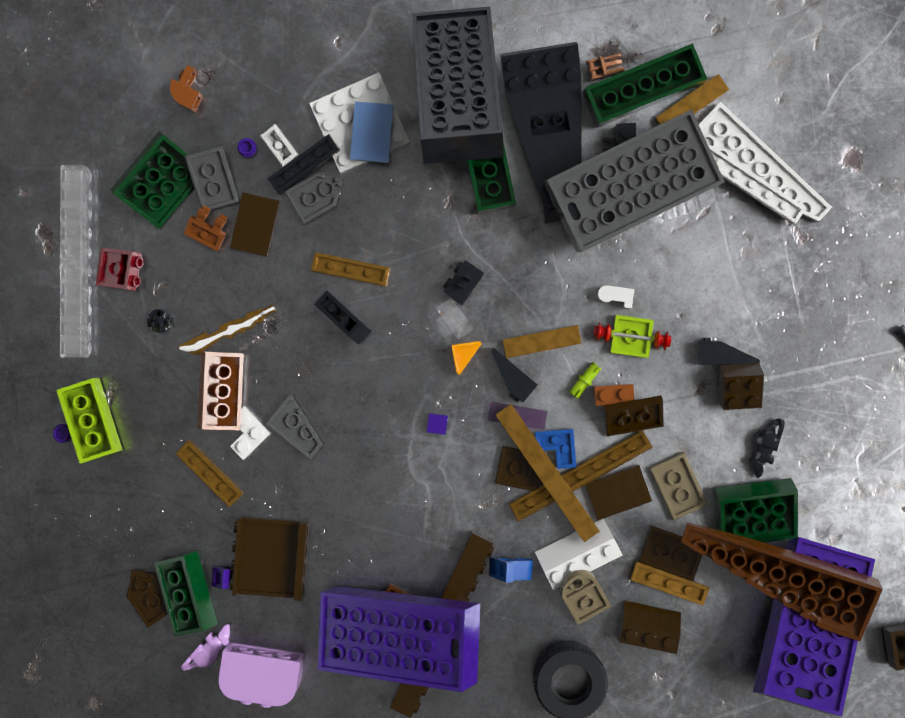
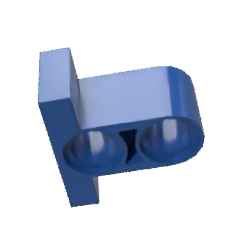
(510, 569)

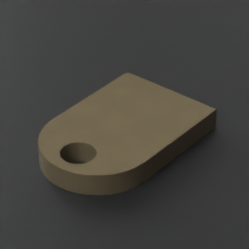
(585, 597)

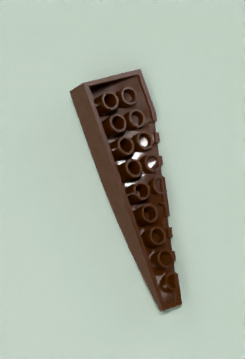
(816, 589)

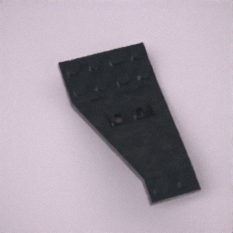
(544, 86)

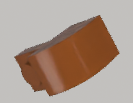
(182, 90)

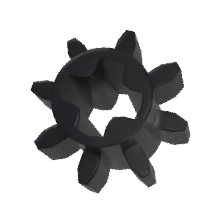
(158, 320)

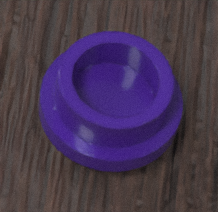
(247, 147)
(61, 433)

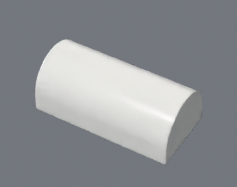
(279, 145)

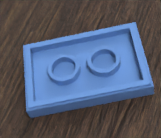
(371, 132)

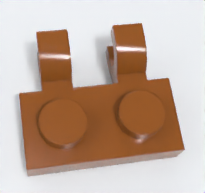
(204, 232)

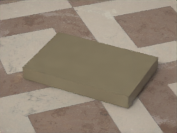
(678, 486)

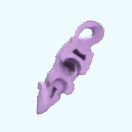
(208, 652)

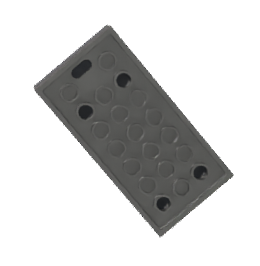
(634, 181)

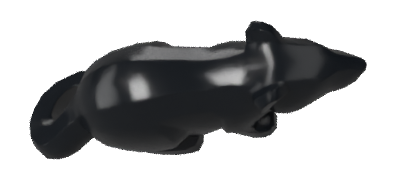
(765, 443)

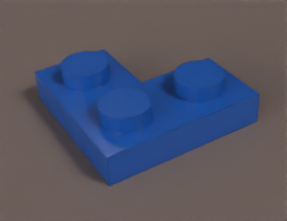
(562, 442)

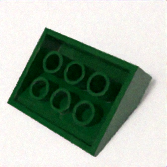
(156, 180)
(759, 510)

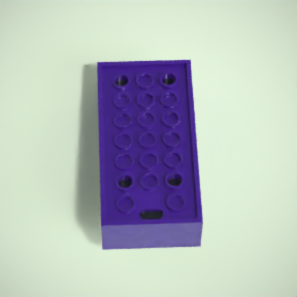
(399, 637)
(801, 659)

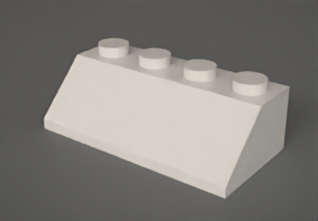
(574, 554)

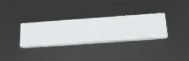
(757, 188)

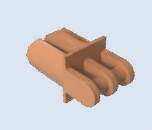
(605, 66)

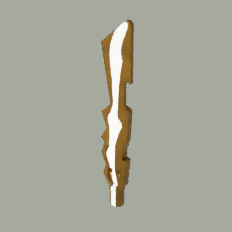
(229, 329)

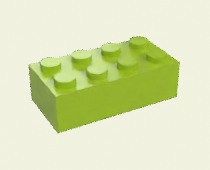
(89, 420)

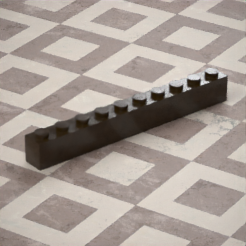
(458, 588)

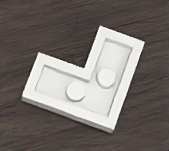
(253, 434)

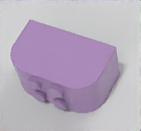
(260, 674)

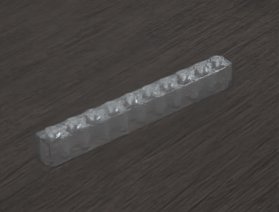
(75, 261)

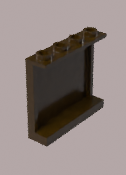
(269, 557)

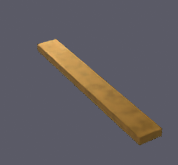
(547, 473)
(584, 474)

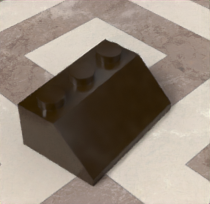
(650, 627)

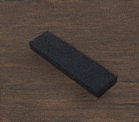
(304, 164)

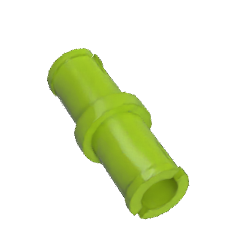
(585, 380)

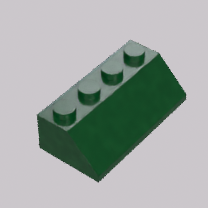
(186, 594)

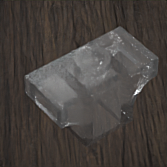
(455, 318)

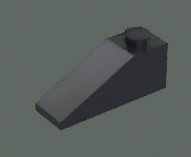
(342, 317)
(718, 352)
(515, 380)

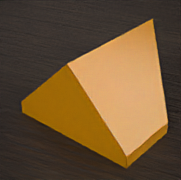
(463, 354)

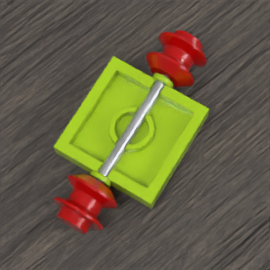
(632, 336)

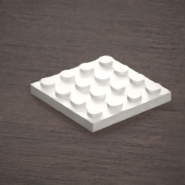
(336, 117)

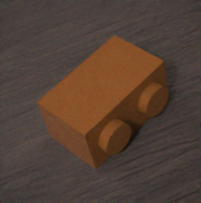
(612, 394)

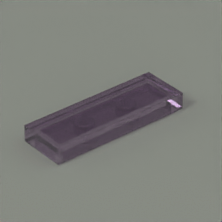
(532, 417)

